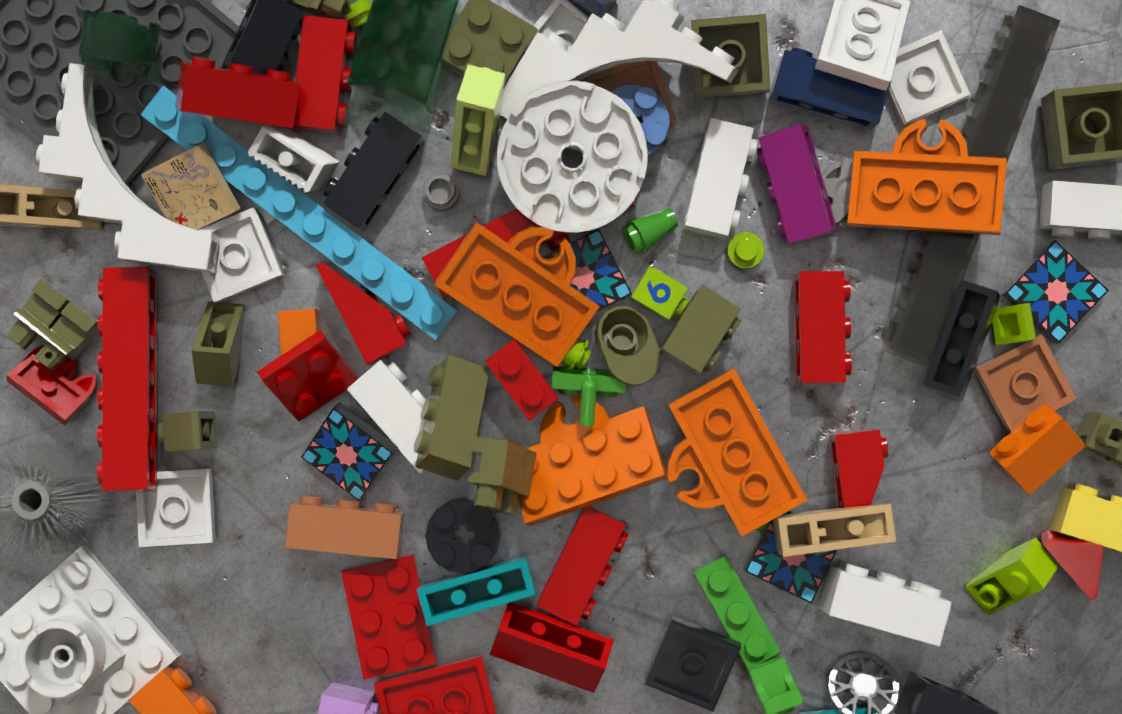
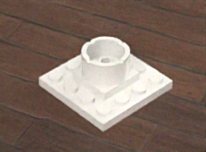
(102, 628)

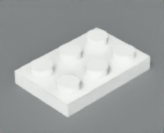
(863, 40)

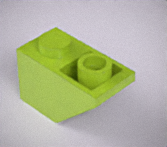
(1013, 577)

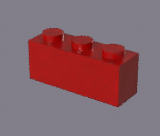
(323, 74)
(237, 93)
(821, 327)
(582, 565)
(552, 647)

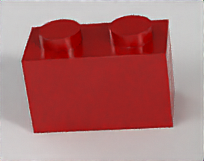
(521, 379)

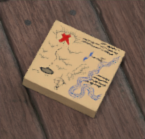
(191, 189)

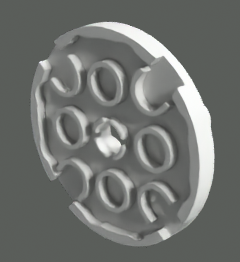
(577, 117)

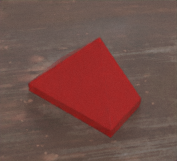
(1078, 558)

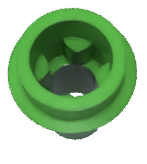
(647, 230)

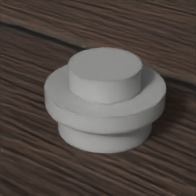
(440, 191)

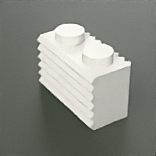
(293, 157)

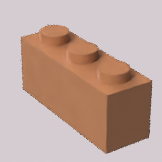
(345, 528)

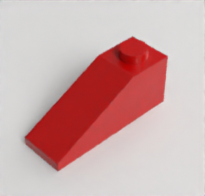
(369, 322)
(857, 465)

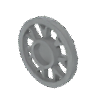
(863, 685)

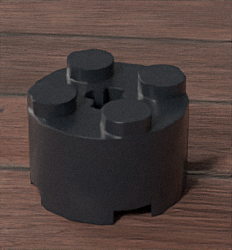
(448, 549)

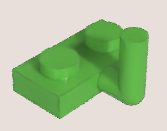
(592, 383)

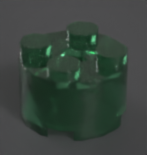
(118, 42)

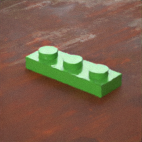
(736, 611)

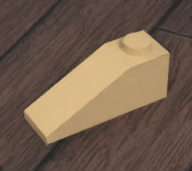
(41, 209)
(833, 529)

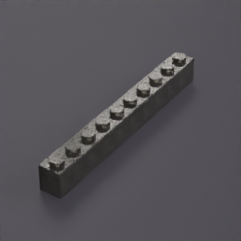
(989, 132)

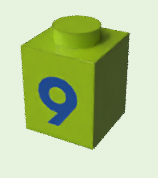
(660, 294)

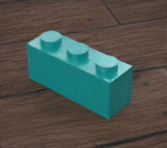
(476, 590)

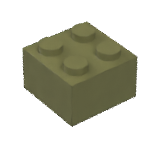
(487, 39)
(745, 41)
(1083, 126)
(700, 330)

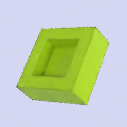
(1013, 324)

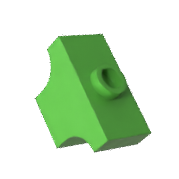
(774, 686)

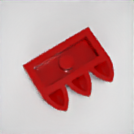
(53, 389)

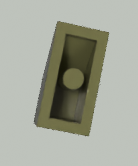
(218, 344)
(188, 431)

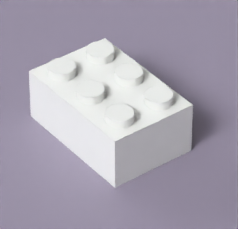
(884, 602)

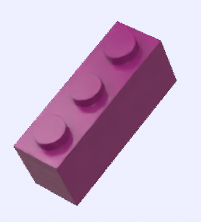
(796, 184)

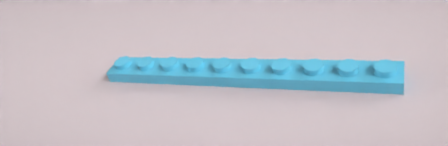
(303, 216)

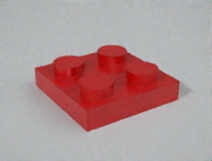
(308, 375)

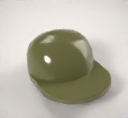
(628, 345)

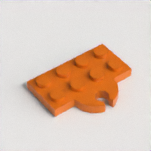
(927, 186)
(520, 289)
(731, 455)
(590, 463)

